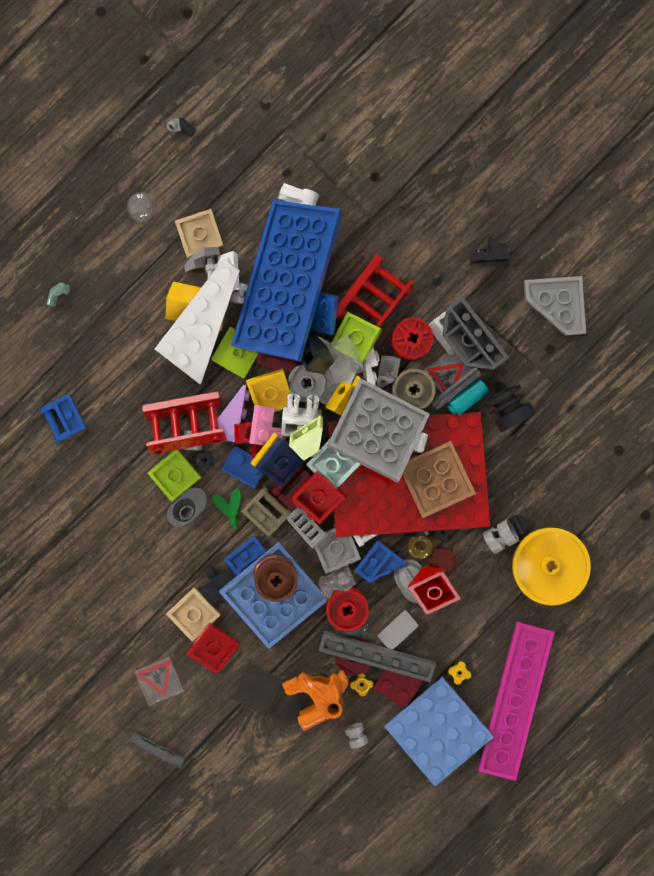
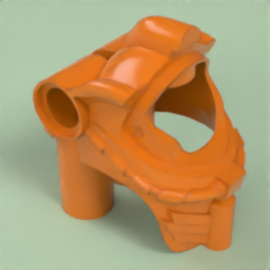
(323, 693)

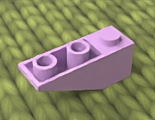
(234, 413)

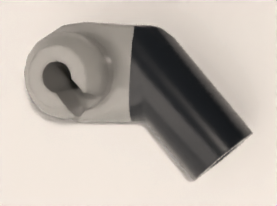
(181, 124)

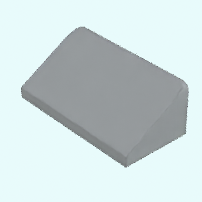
(398, 630)

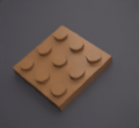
(437, 479)

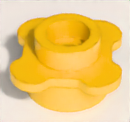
(454, 672)
(361, 689)

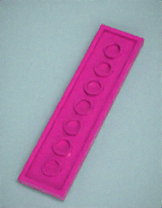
(516, 700)

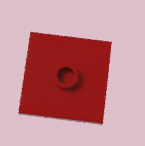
(213, 648)

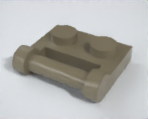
(262, 516)

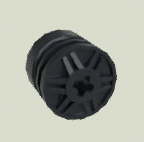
(510, 408)

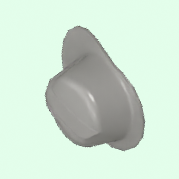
(405, 575)

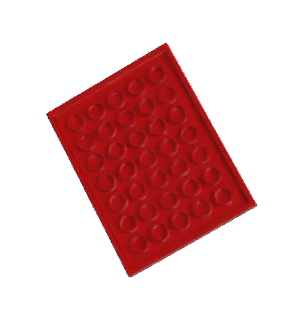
(387, 507)

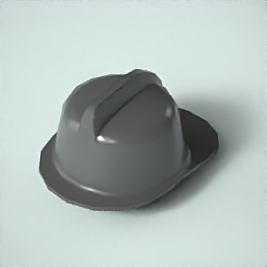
(187, 508)

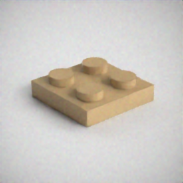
(199, 232)
(193, 614)

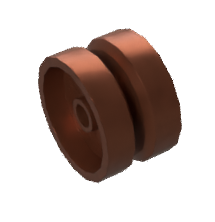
(265, 572)

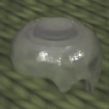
(142, 206)

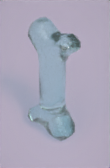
(363, 631)

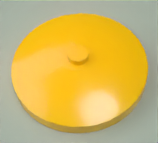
(551, 566)

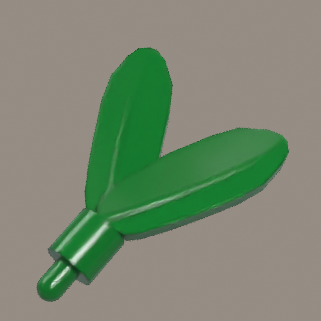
(231, 509)

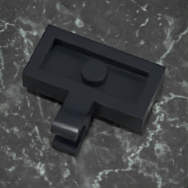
(217, 582)

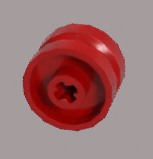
(347, 620)

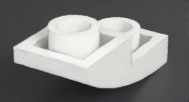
(371, 362)

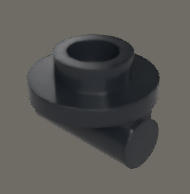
(519, 524)

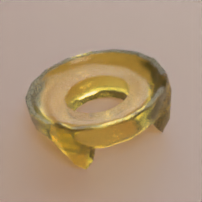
(417, 553)

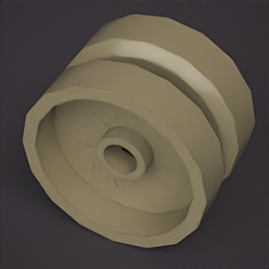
(418, 379)

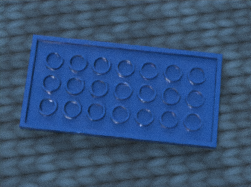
(287, 279)

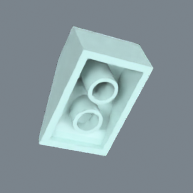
(333, 465)

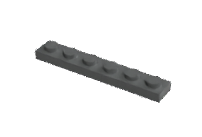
(377, 656)

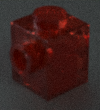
(443, 559)

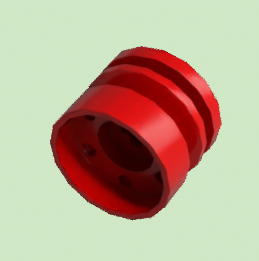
(409, 350)

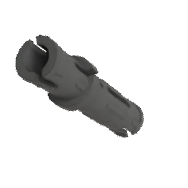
(157, 750)

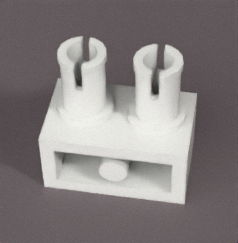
(296, 417)

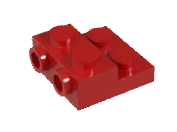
(317, 497)

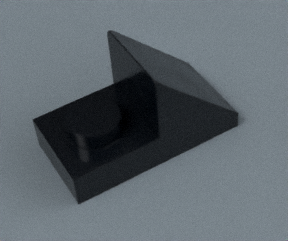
(495, 253)

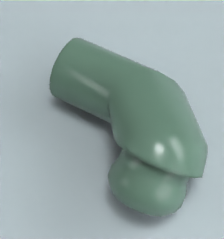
(56, 291)

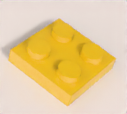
(270, 390)

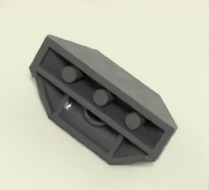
(471, 338)

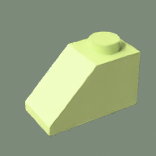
(307, 439)

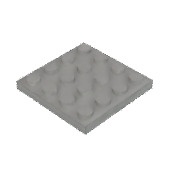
(378, 430)

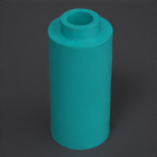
(468, 397)

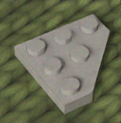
(559, 302)

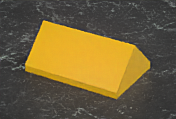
(179, 298)

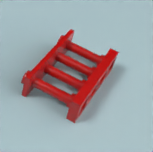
(364, 282)
(181, 406)

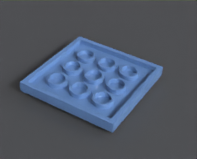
(268, 618)
(438, 731)

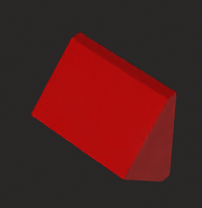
(433, 589)

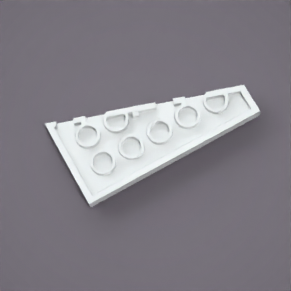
(196, 330)

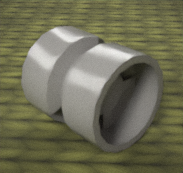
(499, 537)

